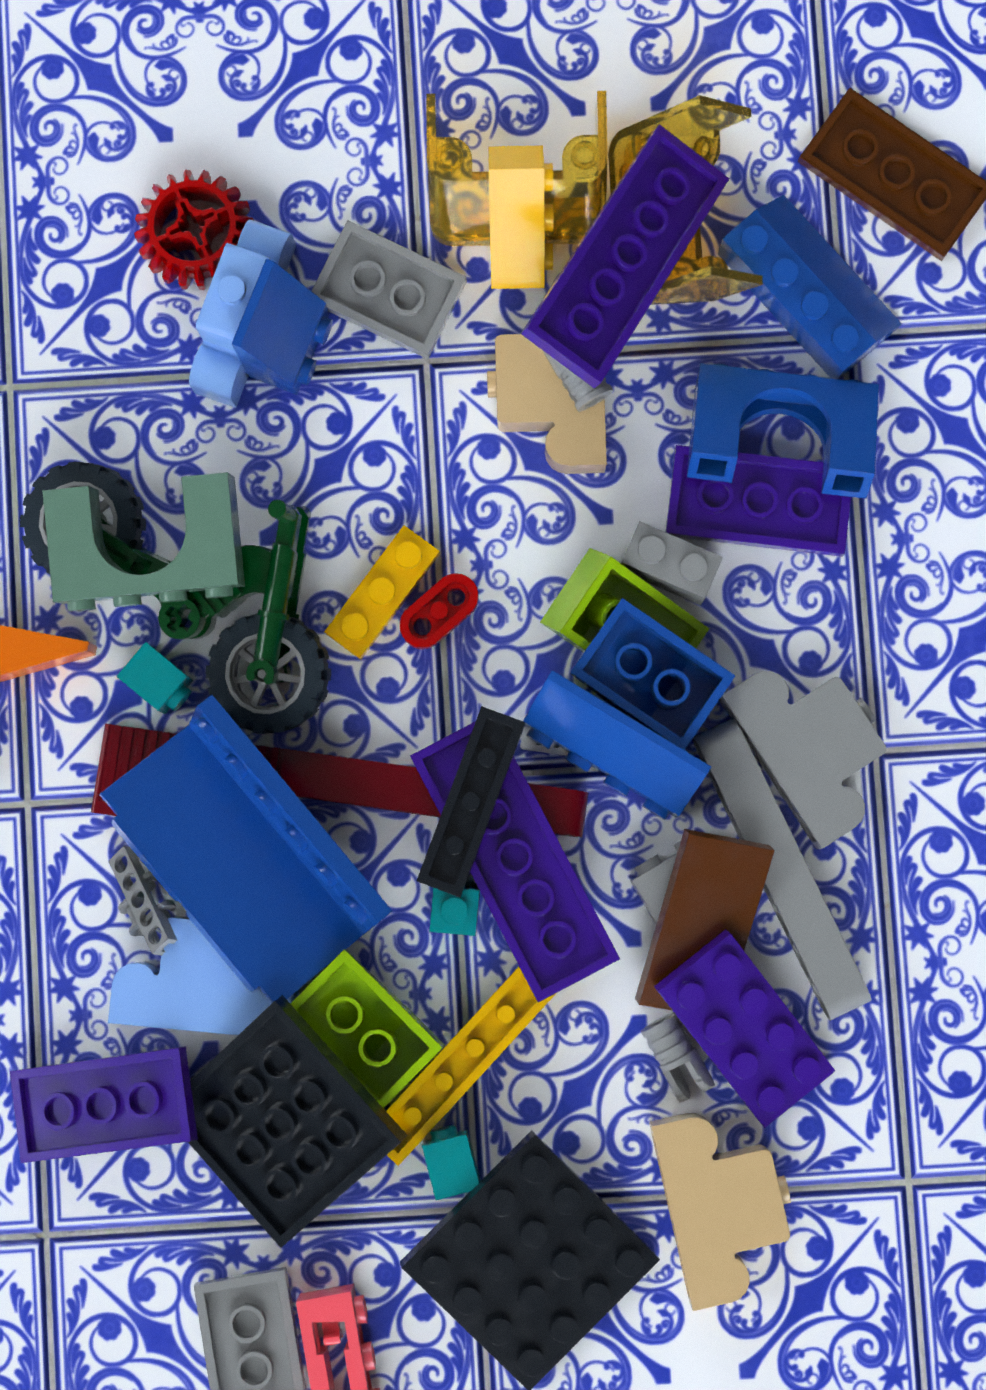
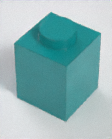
(156, 679)
(455, 914)
(450, 1162)

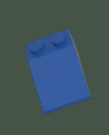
(281, 330)
(652, 674)

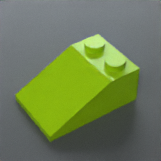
(597, 589)
(367, 1027)

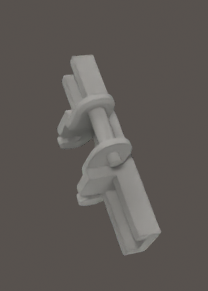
(139, 894)

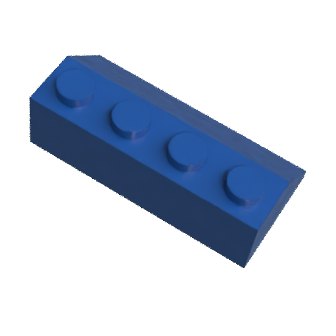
(808, 287)
(614, 745)

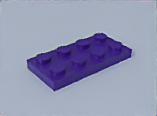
(766, 506)
(744, 1028)
(103, 1105)

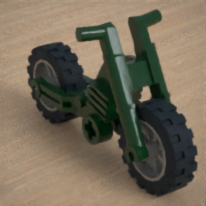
(266, 571)

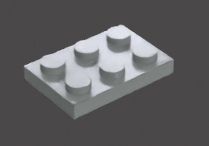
(388, 289)
(250, 1332)

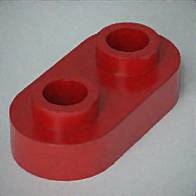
(438, 611)

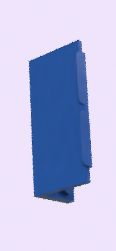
(242, 855)

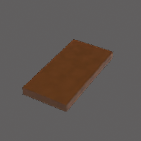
(895, 174)
(709, 890)

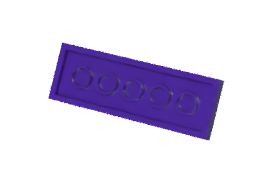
(625, 257)
(525, 878)

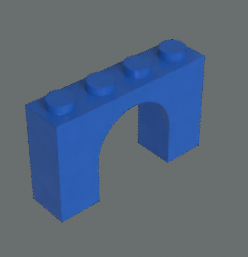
(836, 409)

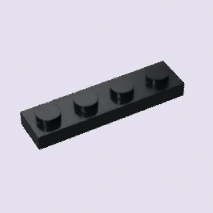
(471, 802)

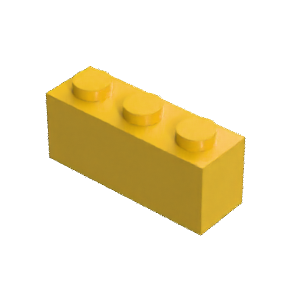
(519, 216)

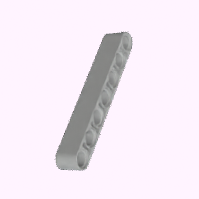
(789, 879)

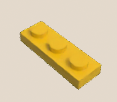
(382, 592)

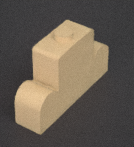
(535, 400)
(717, 1206)

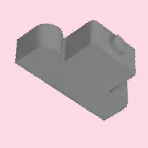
(808, 748)

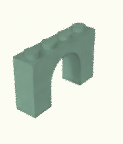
(86, 573)

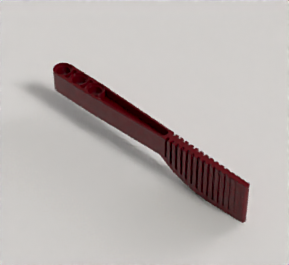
(330, 779)

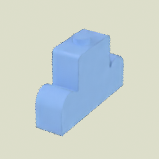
(216, 367)
(188, 991)

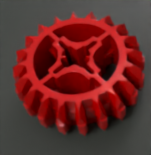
(178, 235)

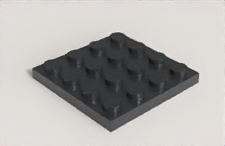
(286, 1122)
(529, 1260)

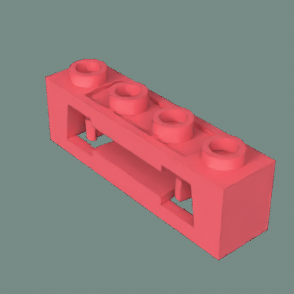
(330, 1308)

